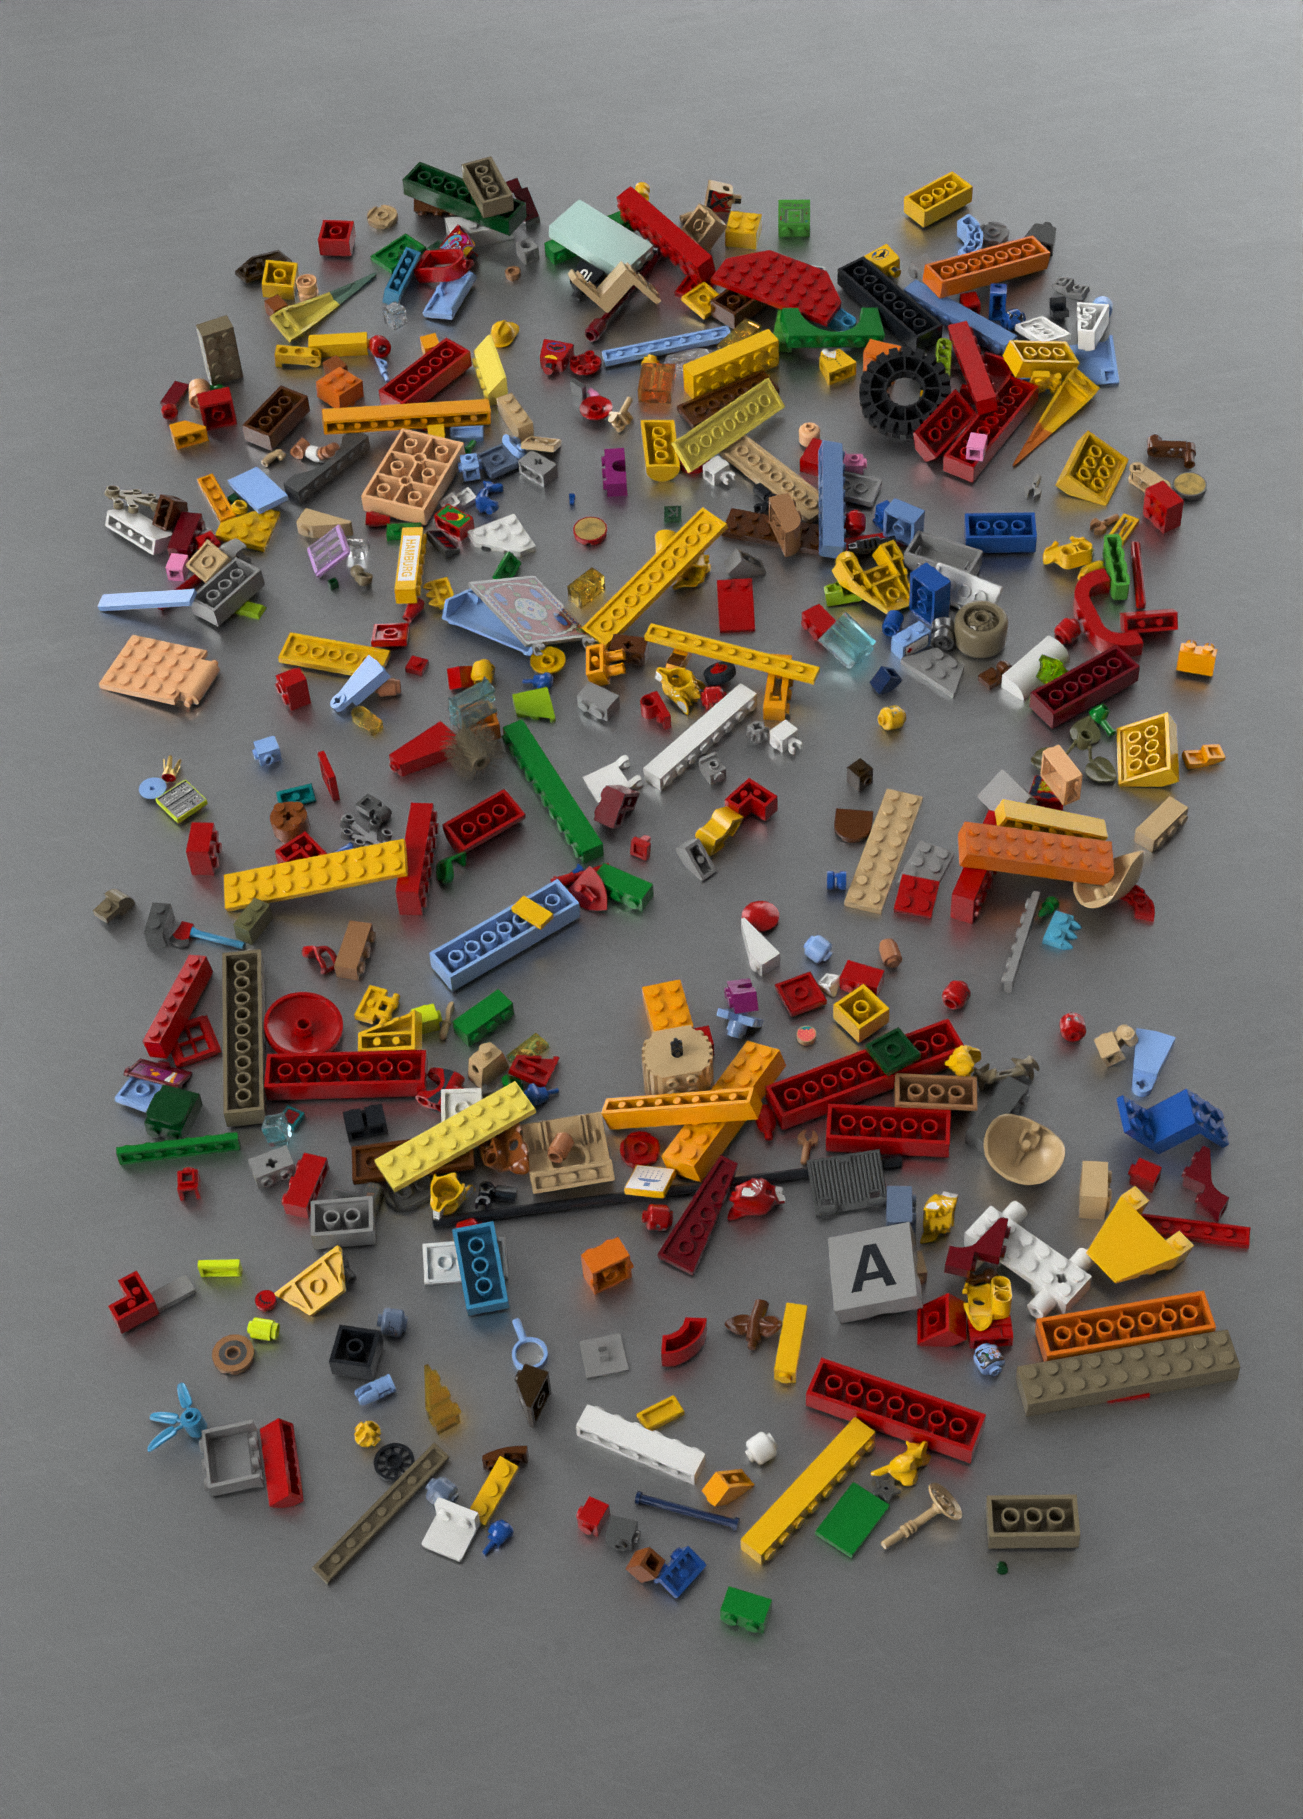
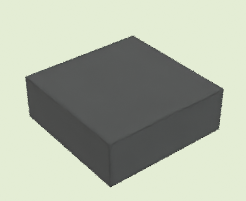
(578, 389)

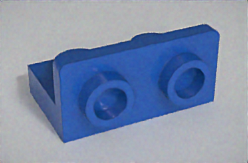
(680, 1571)

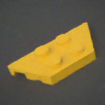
(317, 1284)

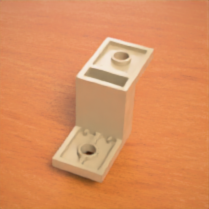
(614, 286)

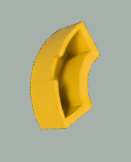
(718, 828)

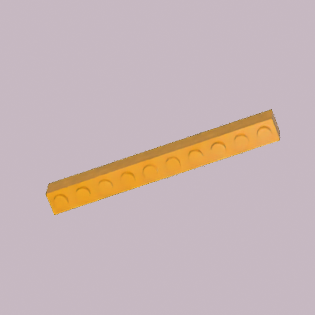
(405, 416)

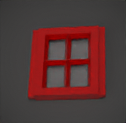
(195, 1042)

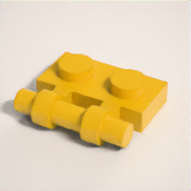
(1046, 380)
(371, 1005)

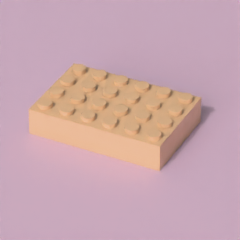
(413, 476)

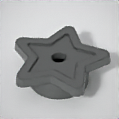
(886, 1494)

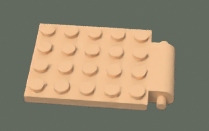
(161, 671)

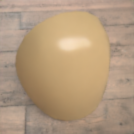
(1126, 875)
(1023, 1150)

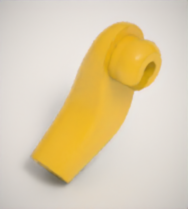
(1091, 567)

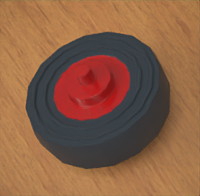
(719, 673)

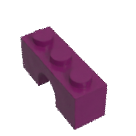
(614, 472)
(741, 996)

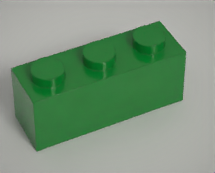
(626, 887)
(483, 1018)

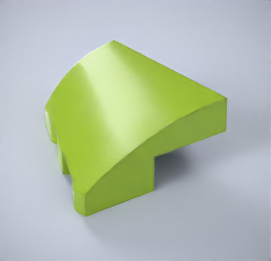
(837, 595)
(534, 704)

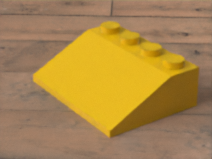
(1092, 470)
(1148, 753)

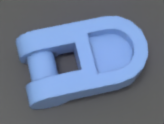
(513, 444)

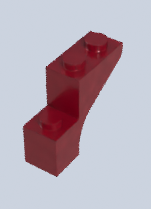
(523, 195)
(1198, 1179)
(988, 1248)

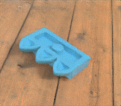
(1061, 931)

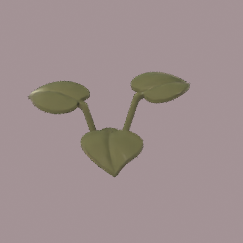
(1085, 735)

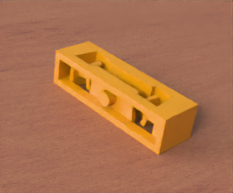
(773, 708)

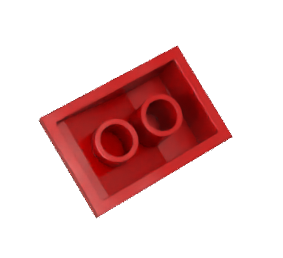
(735, 605)

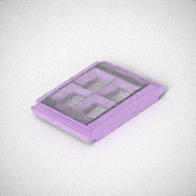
(328, 551)

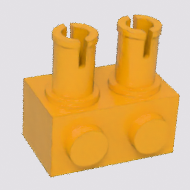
(1197, 658)
(598, 664)

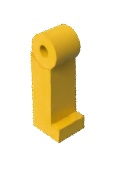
(297, 355)

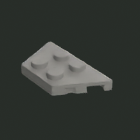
(936, 669)

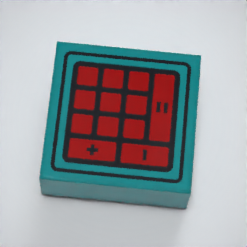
(293, 1116)

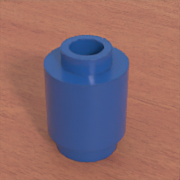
(892, 623)

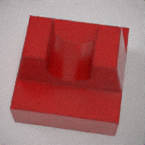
(641, 847)

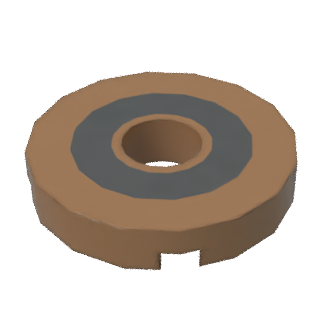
(225, 1347)

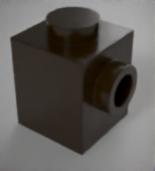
(859, 775)

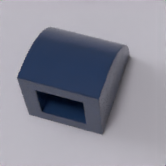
(885, 680)

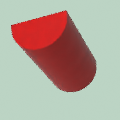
(482, 822)

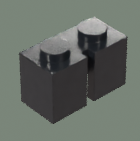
(365, 1123)

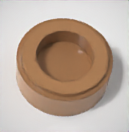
(513, 273)

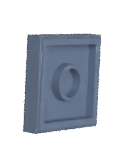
(497, 461)

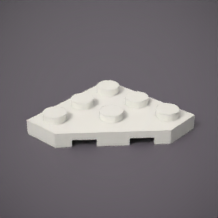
(502, 536)

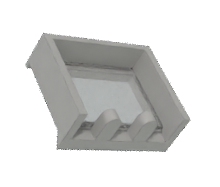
(231, 1458)

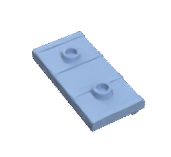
(449, 297)

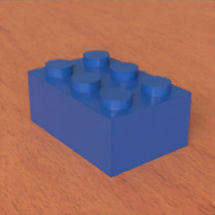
(929, 594)

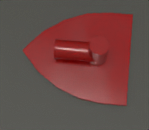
(590, 891)

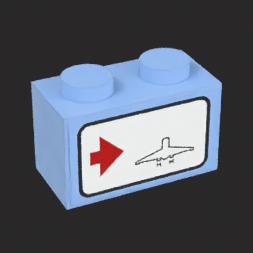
(911, 640)

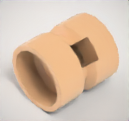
(307, 287)
(197, 386)

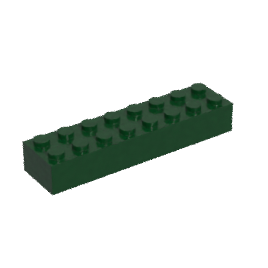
(452, 195)

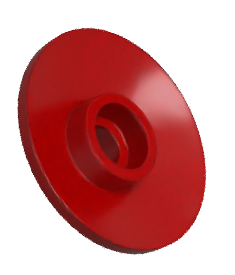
(595, 407)

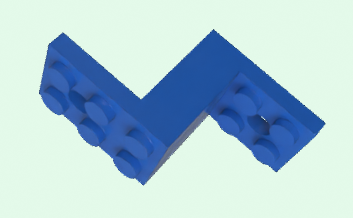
(1172, 1121)

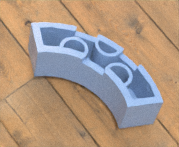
(970, 233)

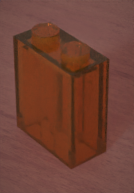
(656, 383)

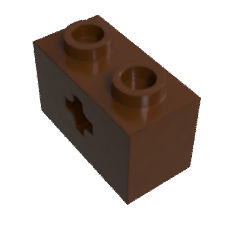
(635, 648)

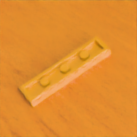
(216, 497)

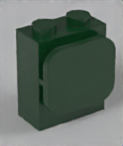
(172, 1113)

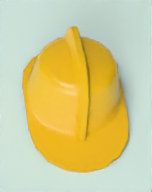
(504, 333)

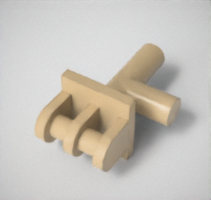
(623, 417)

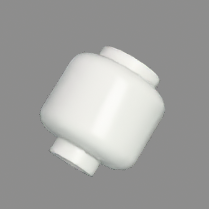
(761, 1448)

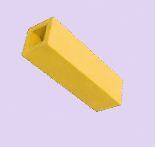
(340, 344)
(790, 1343)

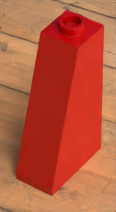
(422, 751)

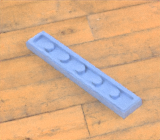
(146, 600)

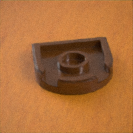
(853, 824)

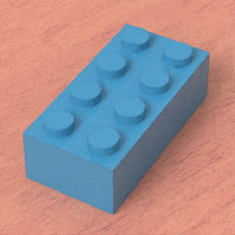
(480, 1268)

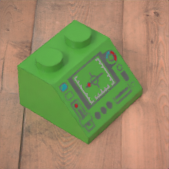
(794, 218)

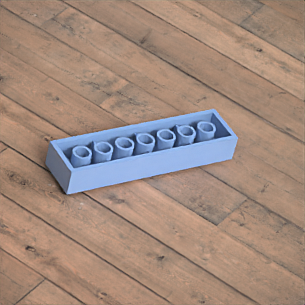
(501, 937)

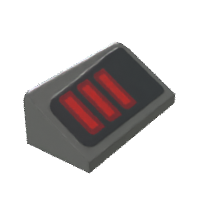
(442, 543)

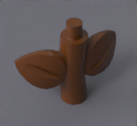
(754, 1324)

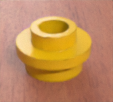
(239, 507)

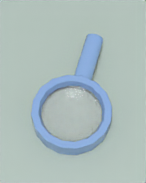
(528, 1349)

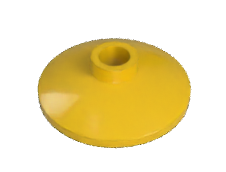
(551, 660)

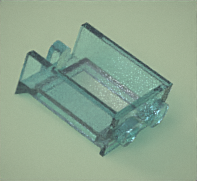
(472, 703)

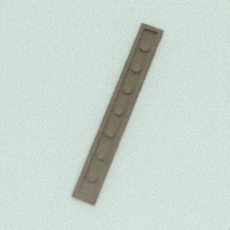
(380, 1513)

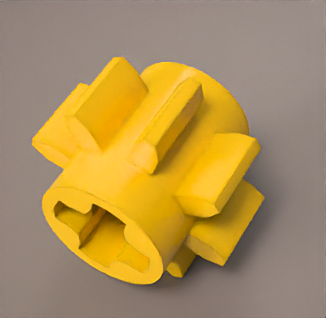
(367, 1434)

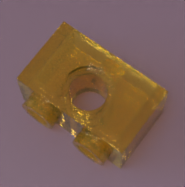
(586, 588)

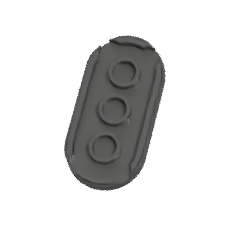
(413, 1195)

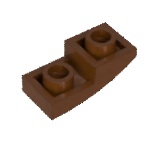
(514, 1454)

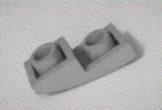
(1067, 287)

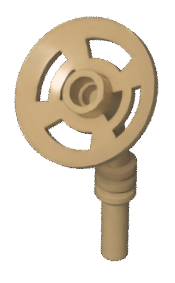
(940, 1505)

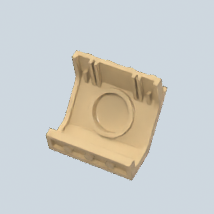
(585, 1163)

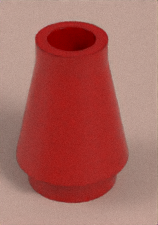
(376, 519)
(413, 610)

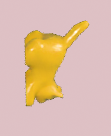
(905, 1465)

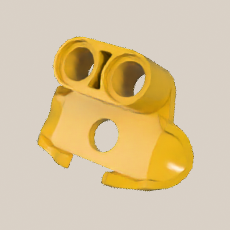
(1069, 555)
(996, 1300)

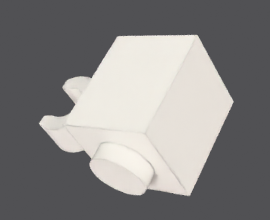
(717, 471)
(785, 737)

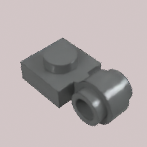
(370, 805)

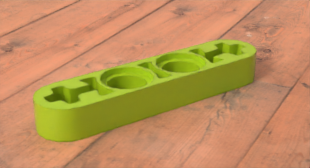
(946, 361)

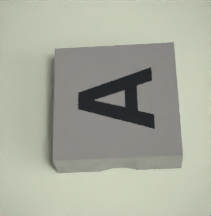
(874, 1272)

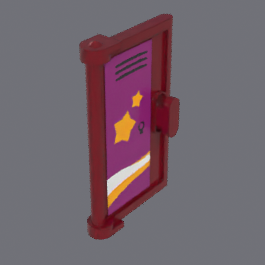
(158, 1073)

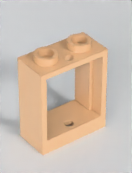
(1061, 775)

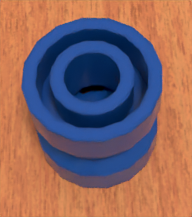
(841, 880)

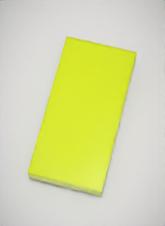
(220, 1268)

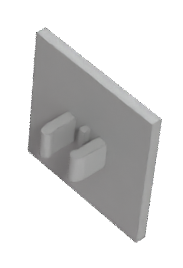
(603, 1356)

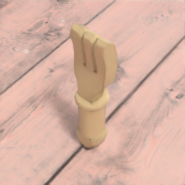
(447, 1022)

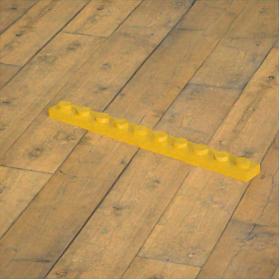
(732, 653)

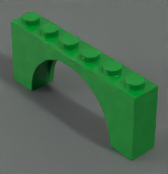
(802, 334)

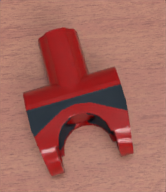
(446, 1080)

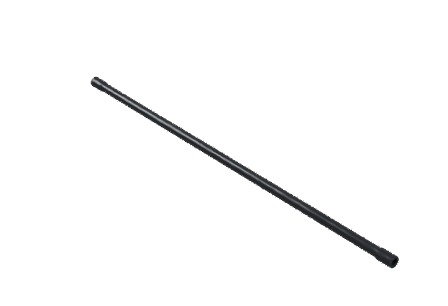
(451, 1219)

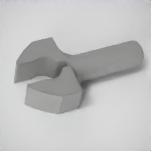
(1034, 488)

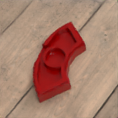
(1141, 903)

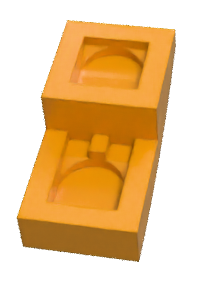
(1207, 756)

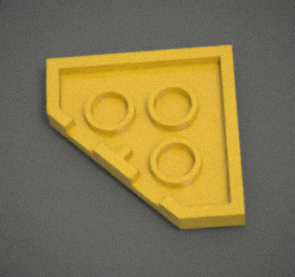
(250, 528)

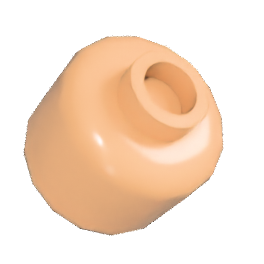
(807, 432)

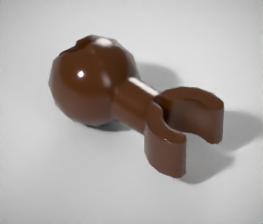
(986, 1277)

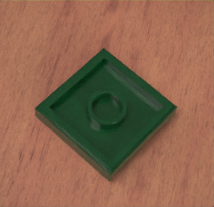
(893, 1051)

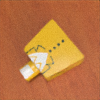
(836, 365)

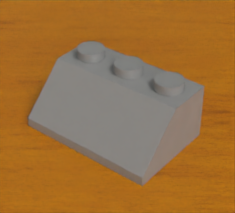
(343, 1222)

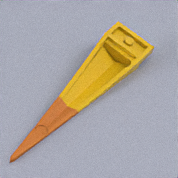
(1069, 398)

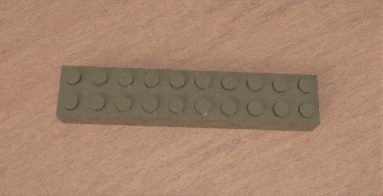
(243, 1038)
(1127, 1372)

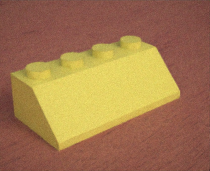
(489, 371)

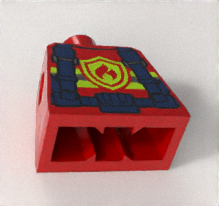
(1044, 794)

